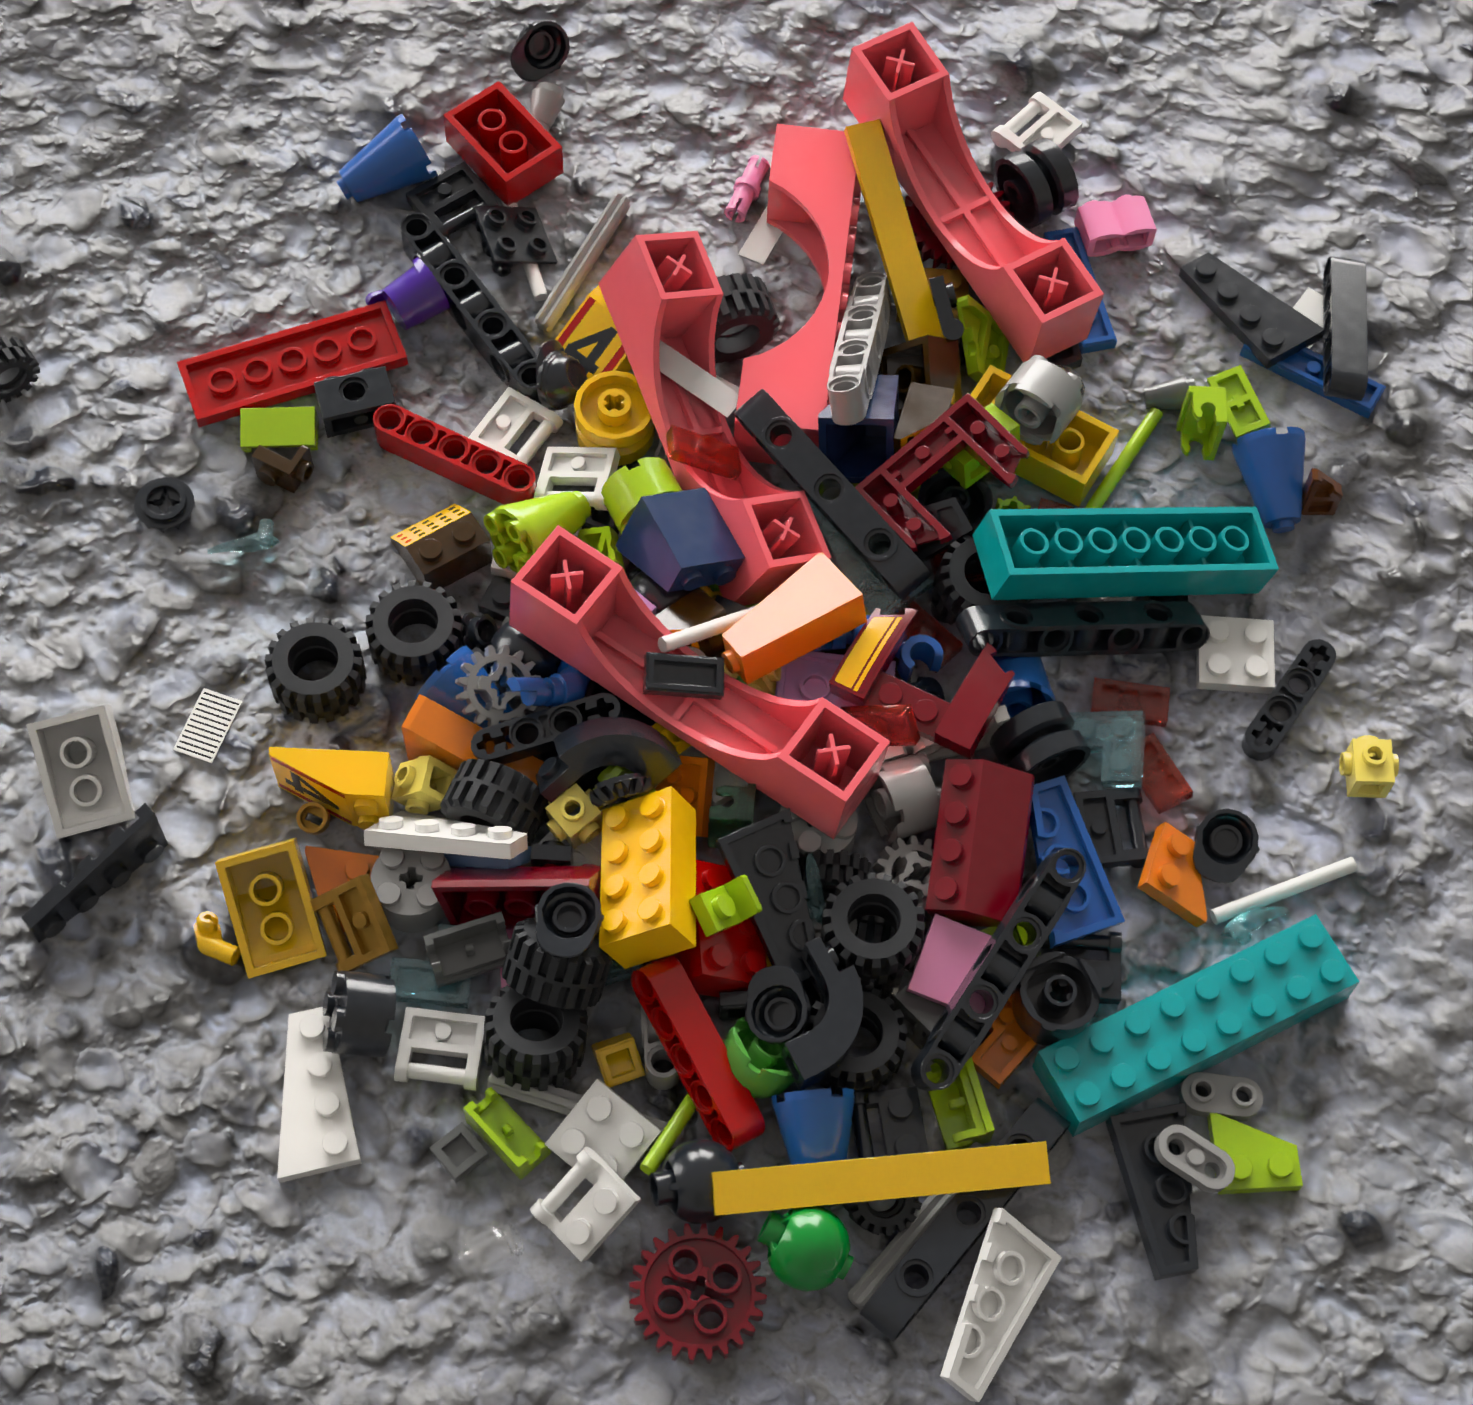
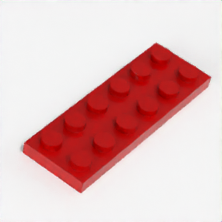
(289, 362)

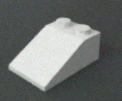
(82, 770)

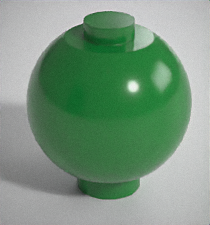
(806, 1247)

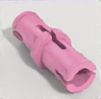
(747, 189)

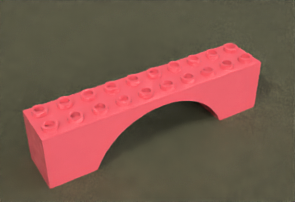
(816, 205)
(1027, 283)
(671, 294)
(793, 750)

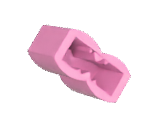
(1115, 225)

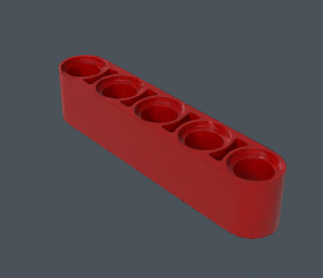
(447, 443)
(697, 1052)

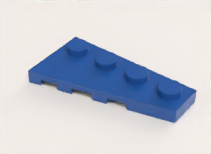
(1059, 825)

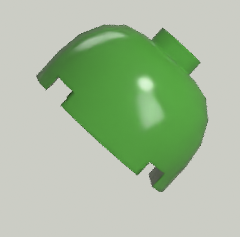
(756, 1062)

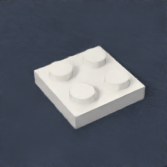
(1237, 656)
(606, 1126)

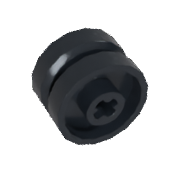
(1036, 182)
(1041, 742)

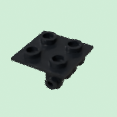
(513, 237)

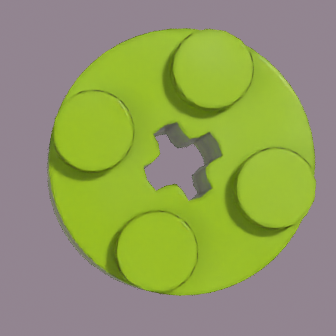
(627, 486)

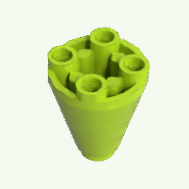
(524, 525)

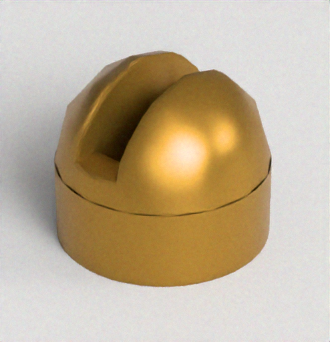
(317, 810)

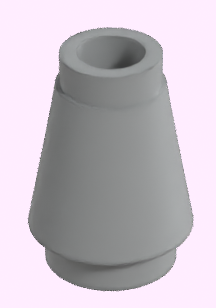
(546, 103)

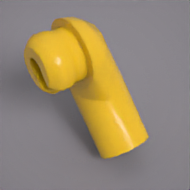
(210, 939)

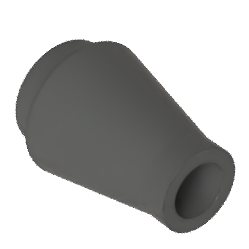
(1168, 393)

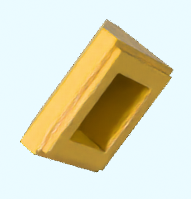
(618, 1059)

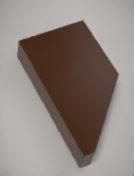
(1320, 494)

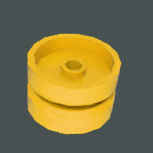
(613, 415)

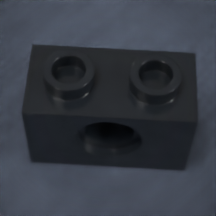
(346, 415)

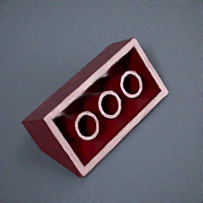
(979, 841)
(479, 891)

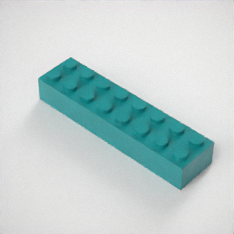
(1123, 552)
(1194, 1024)

